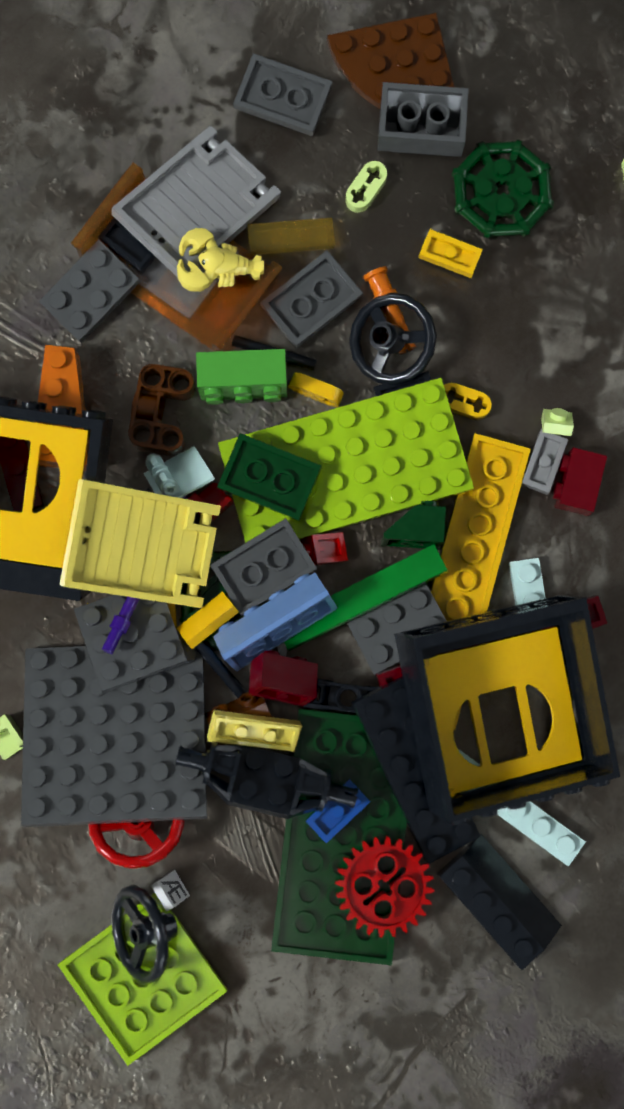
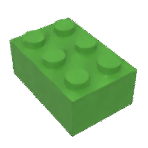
(241, 375)

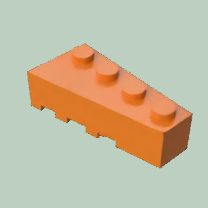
(63, 386)

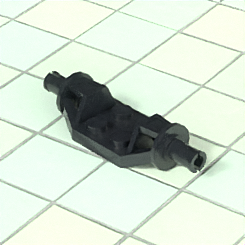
(266, 780)

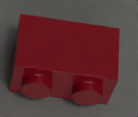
(579, 481)
(283, 678)

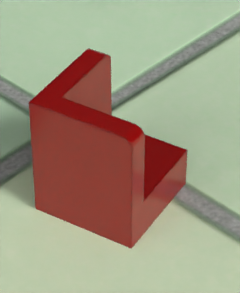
(213, 496)

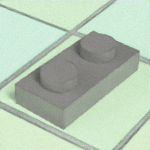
(544, 462)

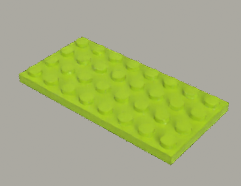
(373, 460)

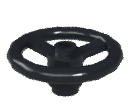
(391, 338)
(146, 932)

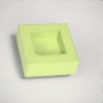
(557, 422)

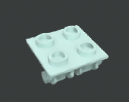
(179, 474)

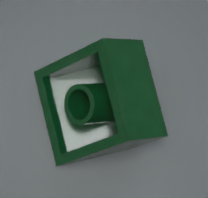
(418, 527)

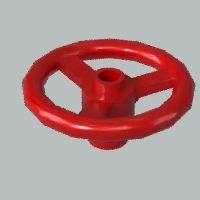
(137, 832)

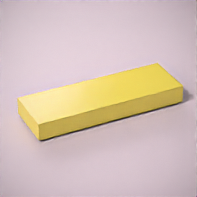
(254, 731)

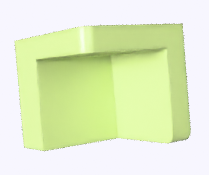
(10, 737)

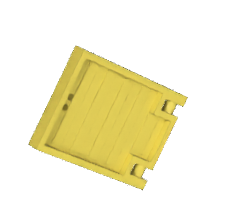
(138, 544)

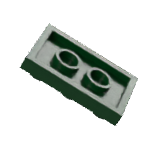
(269, 477)

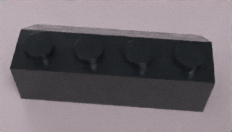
(500, 901)

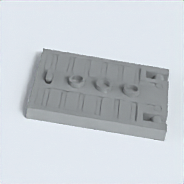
(193, 193)

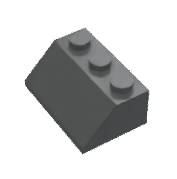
(422, 119)

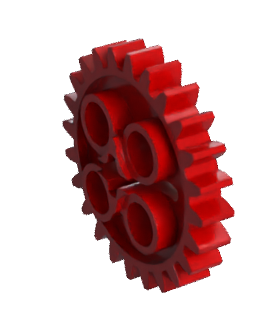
(402, 907)

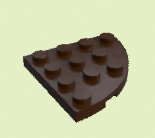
(392, 53)

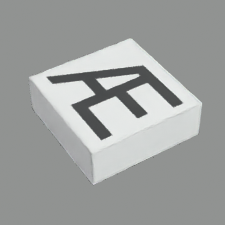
(170, 890)

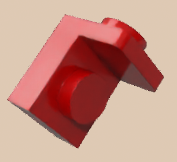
(326, 548)

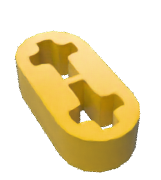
(316, 389)
(469, 395)

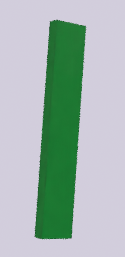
(375, 592)

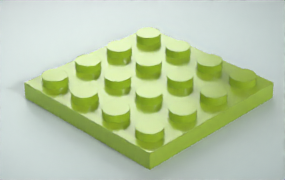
(137, 1013)

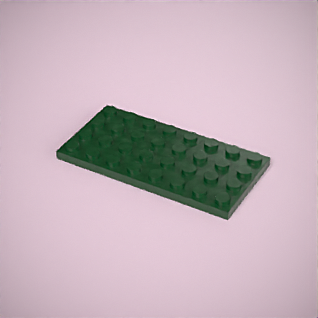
(307, 906)

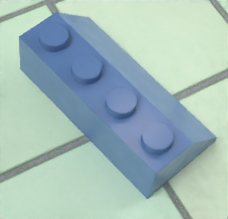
(274, 621)

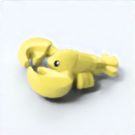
(216, 261)

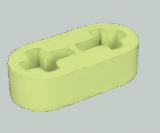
(371, 190)

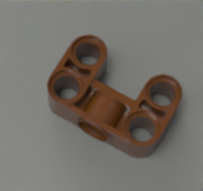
(149, 408)

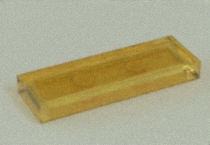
(291, 236)

